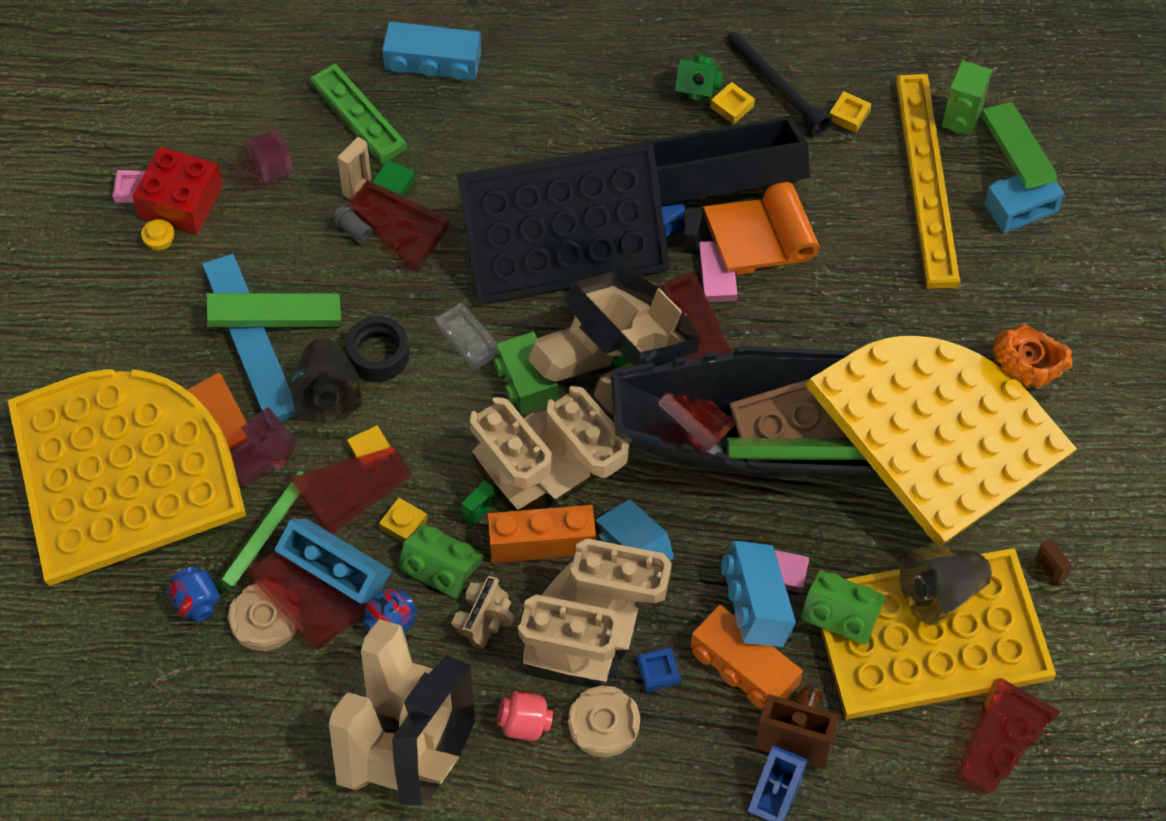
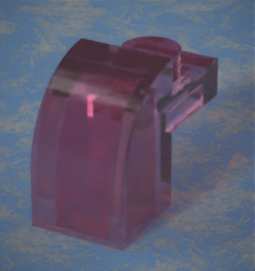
(269, 156)
(267, 446)

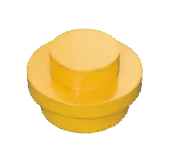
(158, 234)

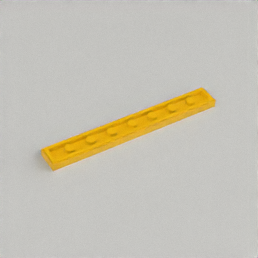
(927, 182)

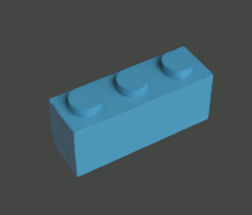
(432, 50)
(332, 560)
(758, 594)

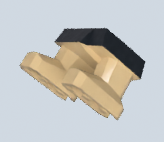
(614, 318)
(589, 613)
(423, 702)

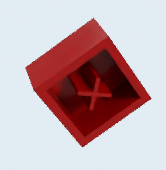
(178, 190)

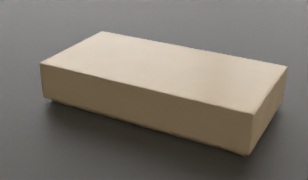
(354, 167)

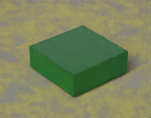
(395, 177)
(478, 503)

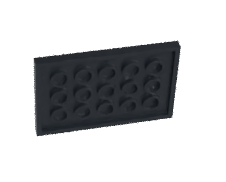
(563, 220)

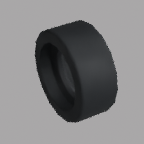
(374, 327)

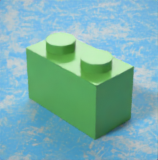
(966, 98)
(524, 381)

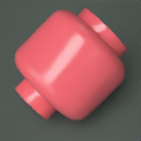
(524, 716)

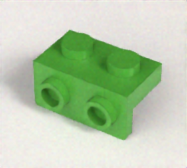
(439, 560)
(842, 606)

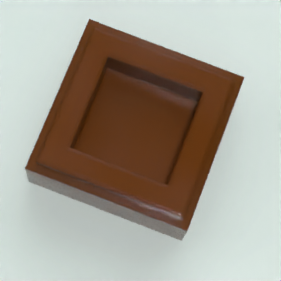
(1053, 562)

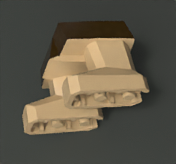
(548, 452)

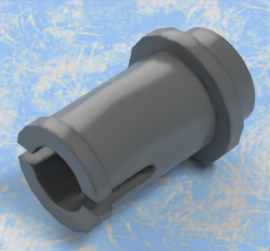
(346, 218)

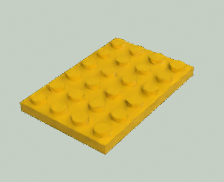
(959, 658)

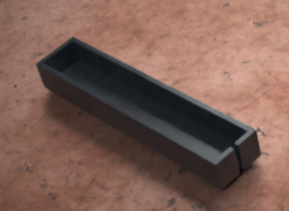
(730, 160)

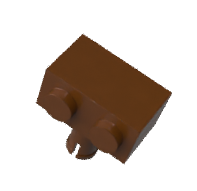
(798, 727)

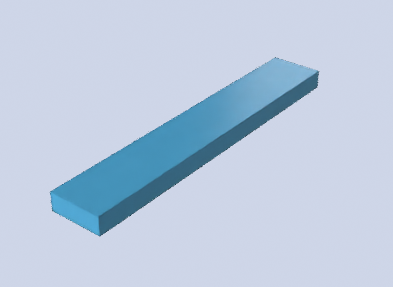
(252, 344)

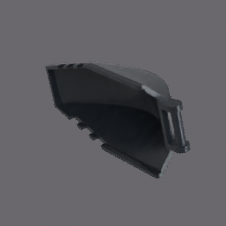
(722, 381)

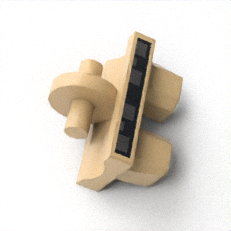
(487, 615)

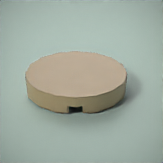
(259, 621)
(604, 721)

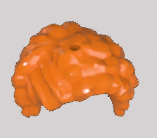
(1046, 358)

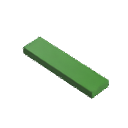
(358, 113)
(1019, 145)
(273, 310)
(792, 449)
(258, 537)

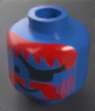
(193, 594)
(391, 607)

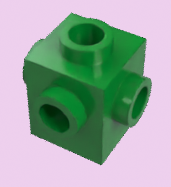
(688, 81)

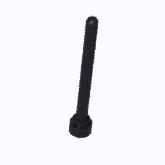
(815, 119)

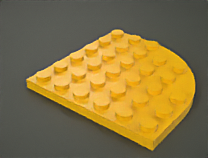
(940, 427)
(119, 468)

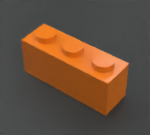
(539, 533)
(751, 667)

